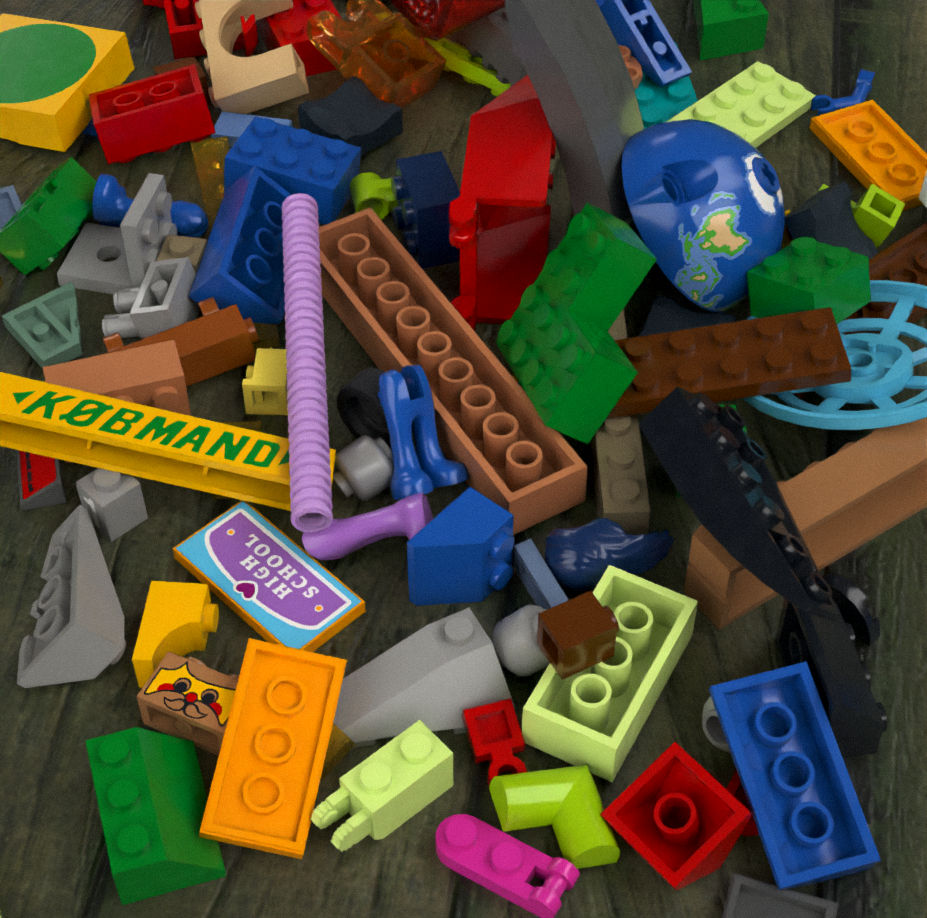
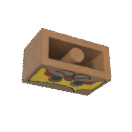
(188, 701)

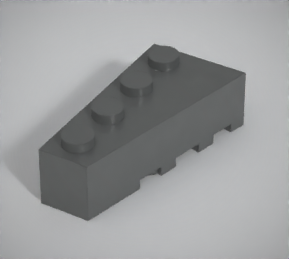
(492, 42)

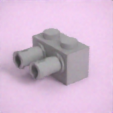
(157, 304)

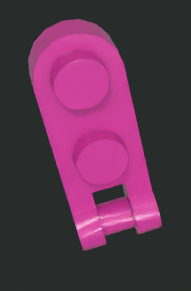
(504, 864)

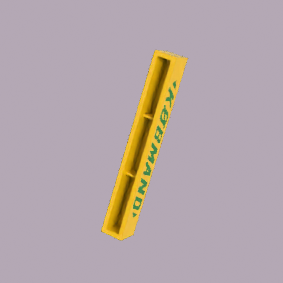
(145, 441)

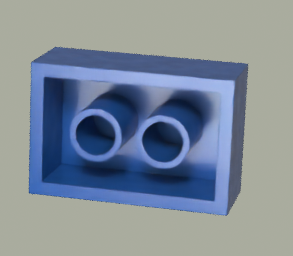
(297, 163)

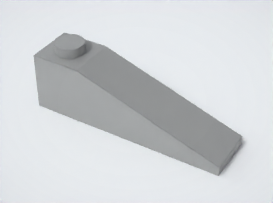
(423, 679)

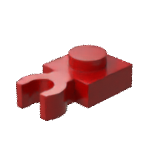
(495, 737)

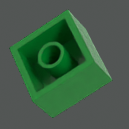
(809, 278)

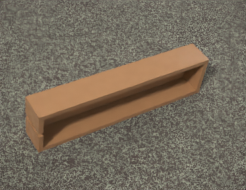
(836, 509)

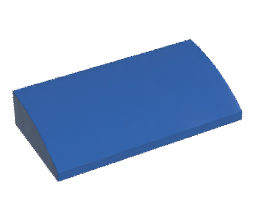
(794, 777)

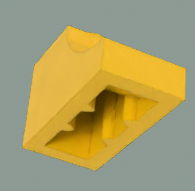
(175, 621)

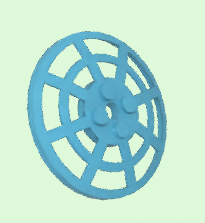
(879, 370)

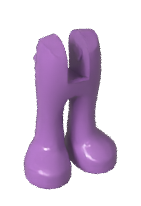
(352, 533)

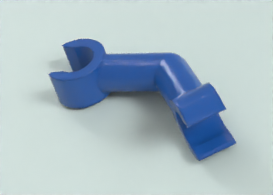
(862, 88)

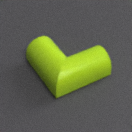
(560, 799)

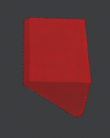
(678, 818)

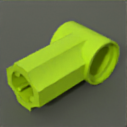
(372, 191)

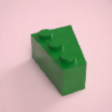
(729, 26)
(48, 218)

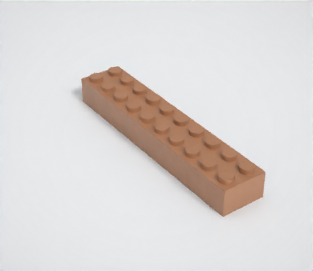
(477, 403)

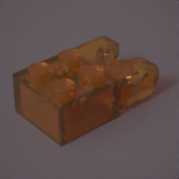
(378, 50)

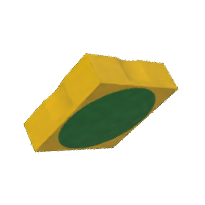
(49, 76)

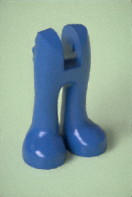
(112, 204)
(410, 404)

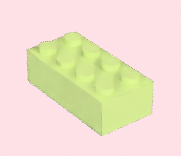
(604, 707)

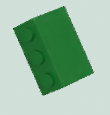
(152, 813)

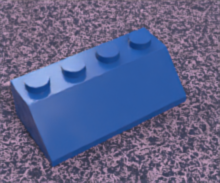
(246, 251)

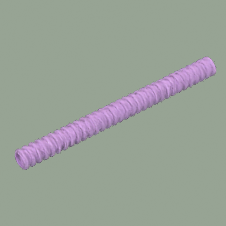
(305, 367)

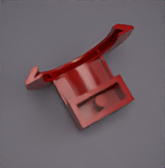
(185, 28)

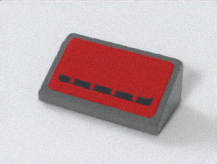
(40, 480)

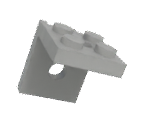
(133, 244)

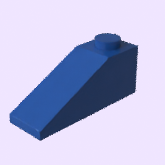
(642, 31)

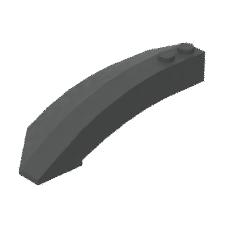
(582, 93)

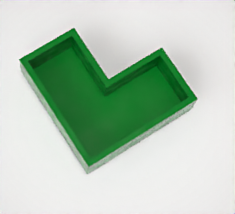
(561, 327)

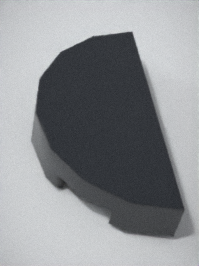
(850, 603)

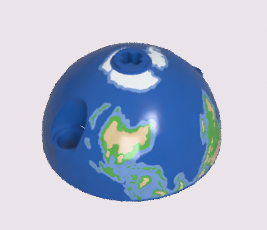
(725, 221)

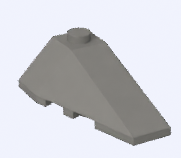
(76, 612)

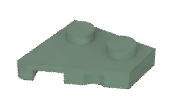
(48, 326)

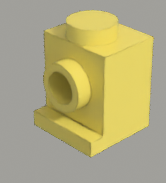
(266, 383)

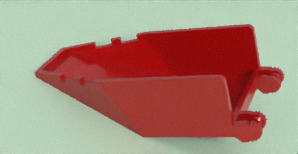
(502, 205)

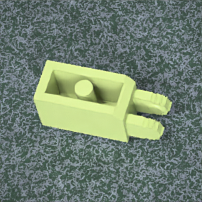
(388, 787)

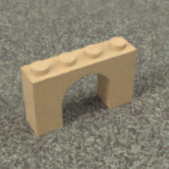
(247, 82)

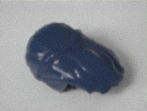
(584, 552)

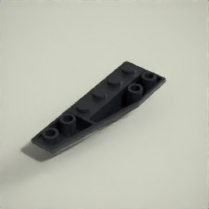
(735, 495)

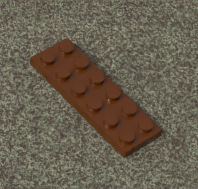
(735, 359)

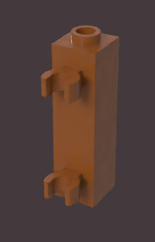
(206, 344)

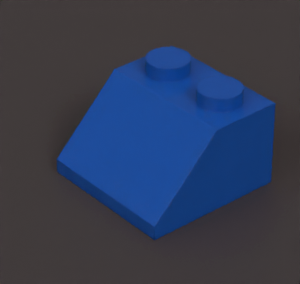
(461, 553)

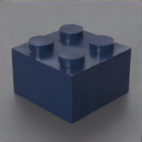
(423, 200)

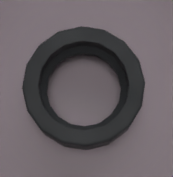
(356, 406)

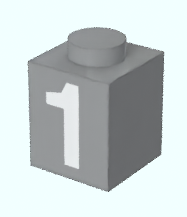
(112, 501)

